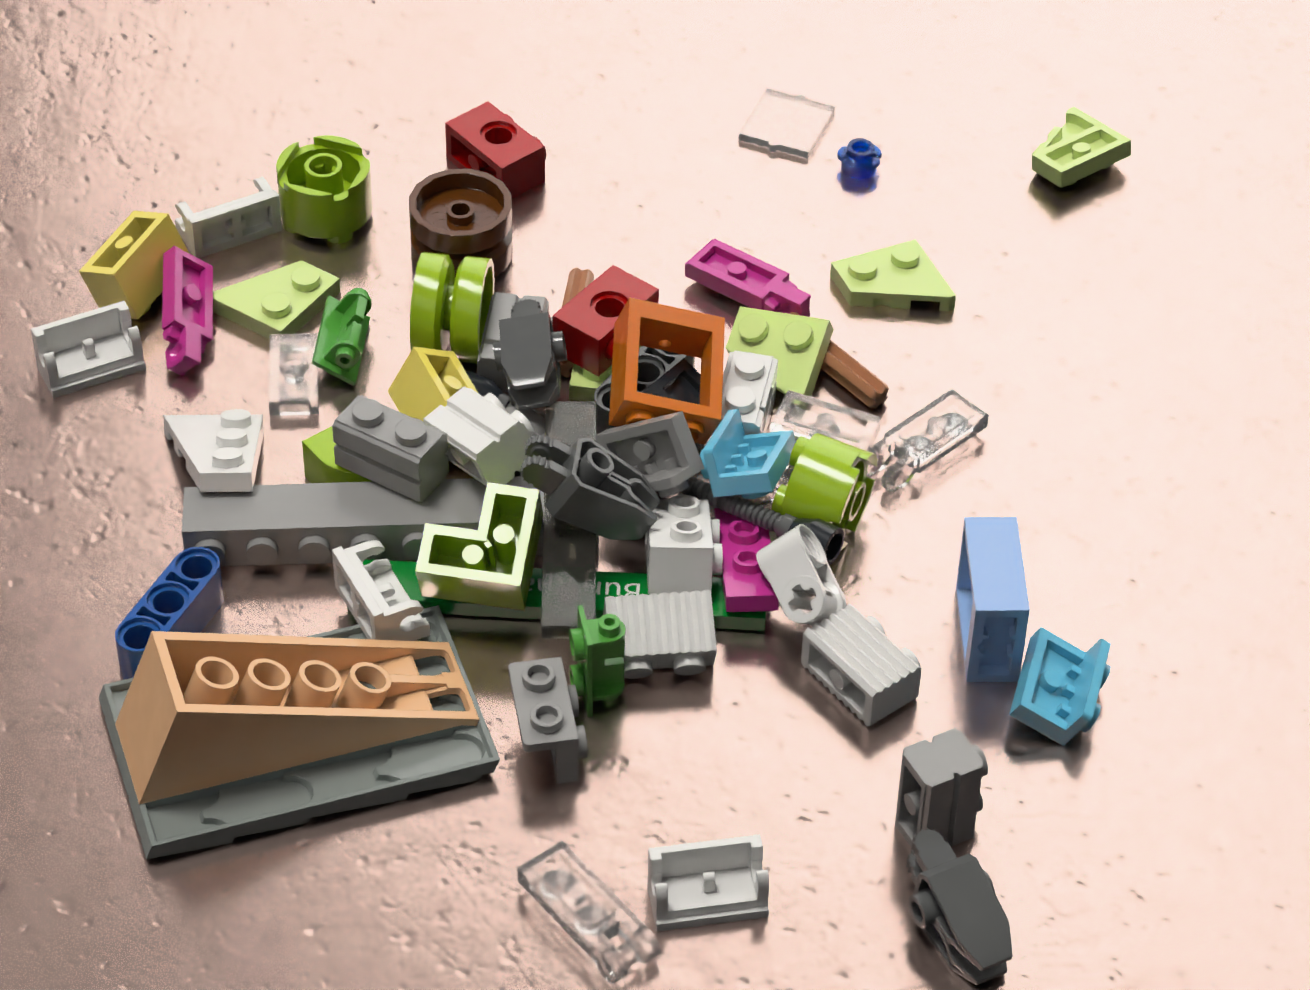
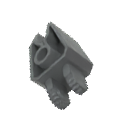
(530, 356)
(590, 487)
(958, 909)

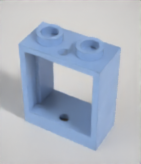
(992, 599)

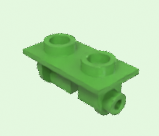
(343, 335)
(599, 654)

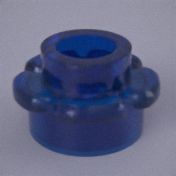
(859, 158)

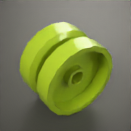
(451, 305)

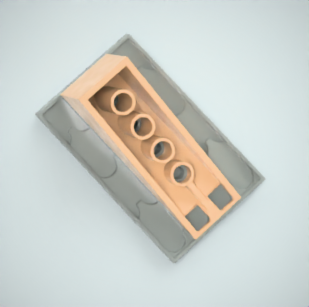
(287, 729)

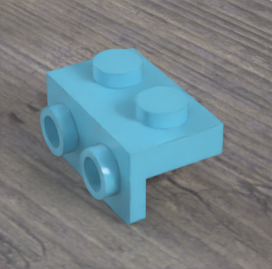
(743, 462)
(1060, 686)

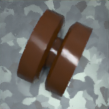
(462, 217)

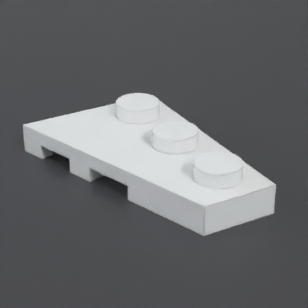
(218, 448)

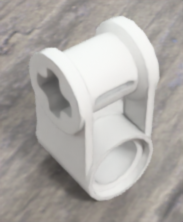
(797, 573)

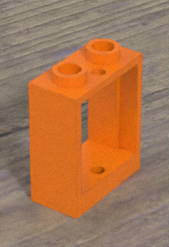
(676, 332)

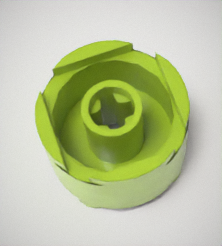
(324, 188)
(827, 482)

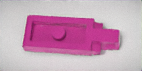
(746, 279)
(186, 308)

